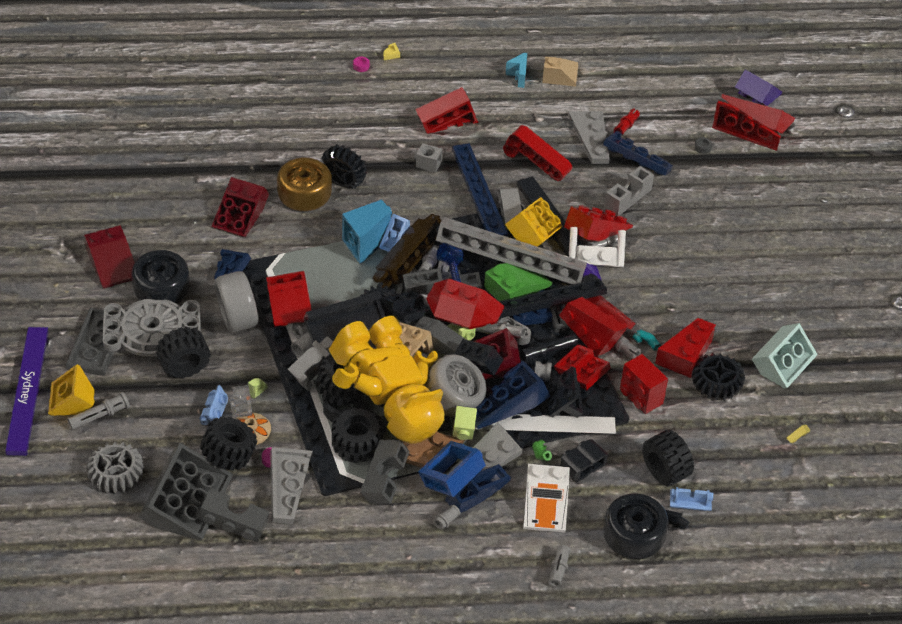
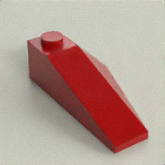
(773, 118)

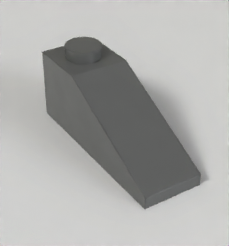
(443, 338)

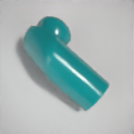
(648, 337)

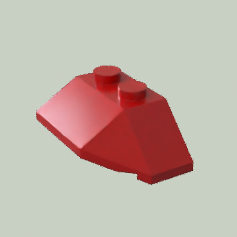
(463, 304)

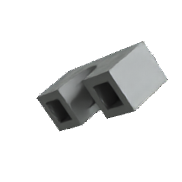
(621, 198)

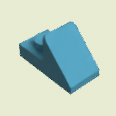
(517, 68)

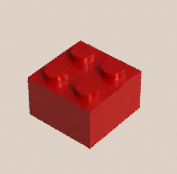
(643, 384)

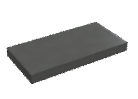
(89, 346)

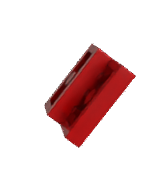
(588, 367)

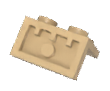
(416, 339)

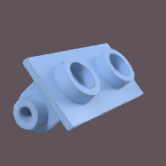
(216, 401)
(691, 500)

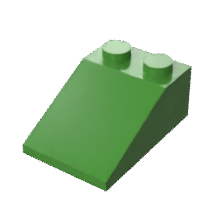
(510, 281)

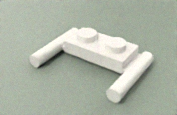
(598, 255)

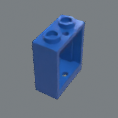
(451, 484)

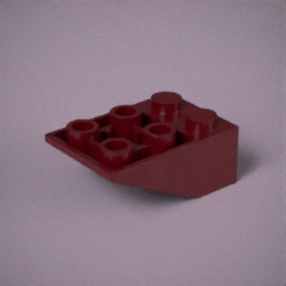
(240, 207)

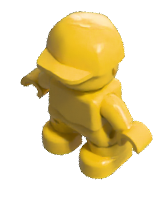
(389, 377)

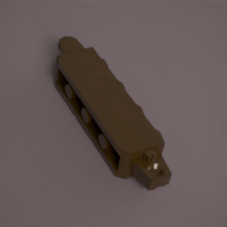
(407, 251)

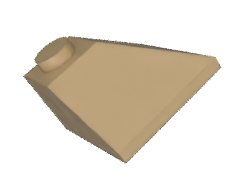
(560, 71)

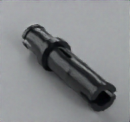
(541, 350)

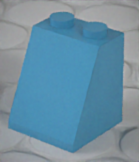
(365, 228)

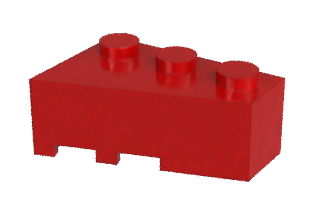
(446, 112)
(593, 326)

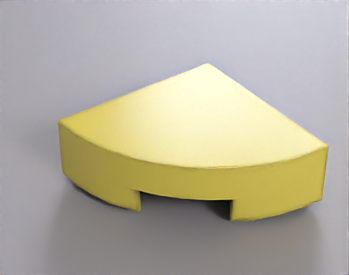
(391, 52)
(801, 431)

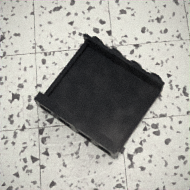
(332, 318)

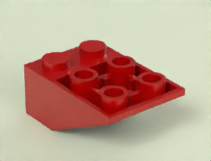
(595, 223)
(288, 298)

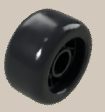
(160, 276)
(635, 526)

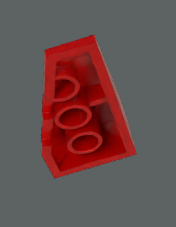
(739, 124)

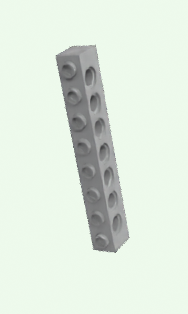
(511, 251)

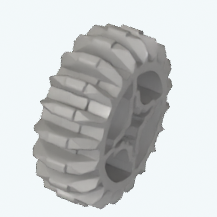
(116, 473)

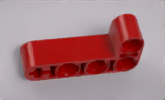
(537, 151)

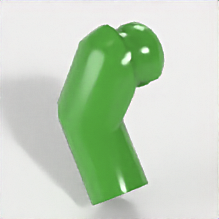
(540, 451)

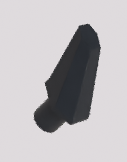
(676, 517)

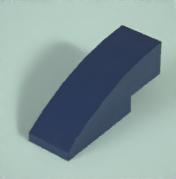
(479, 488)

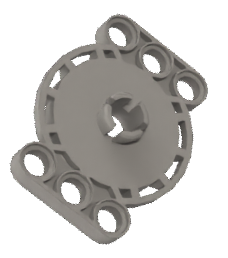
(136, 320)

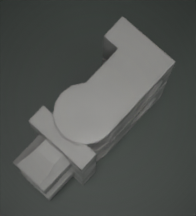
(310, 362)

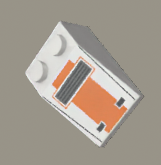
(546, 498)

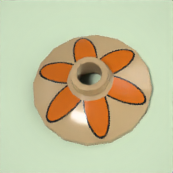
(259, 424)

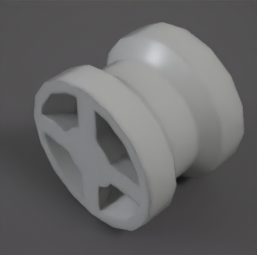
(543, 370)

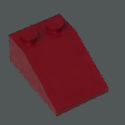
(110, 256)
(508, 349)

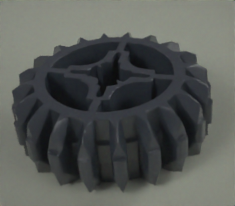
(345, 166)
(718, 376)

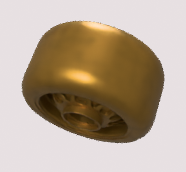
(304, 184)

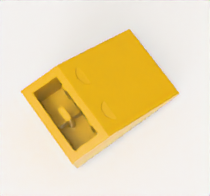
(534, 223)

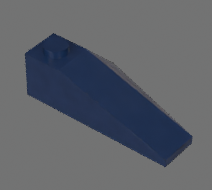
(516, 393)

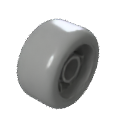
(236, 301)
(459, 381)

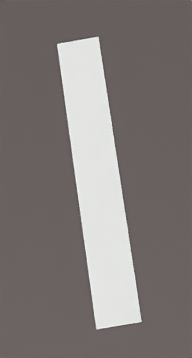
(558, 424)

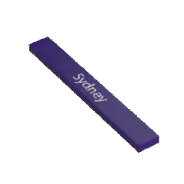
(27, 391)

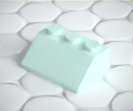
(785, 355)

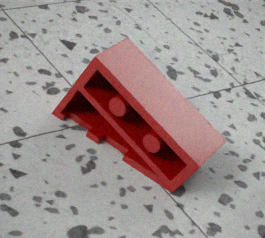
(686, 347)

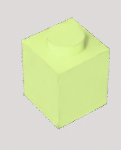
(464, 423)

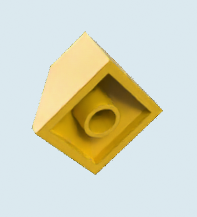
(71, 393)

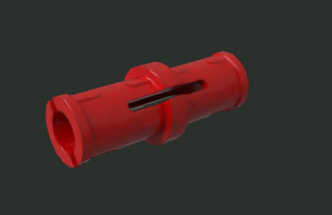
(627, 121)

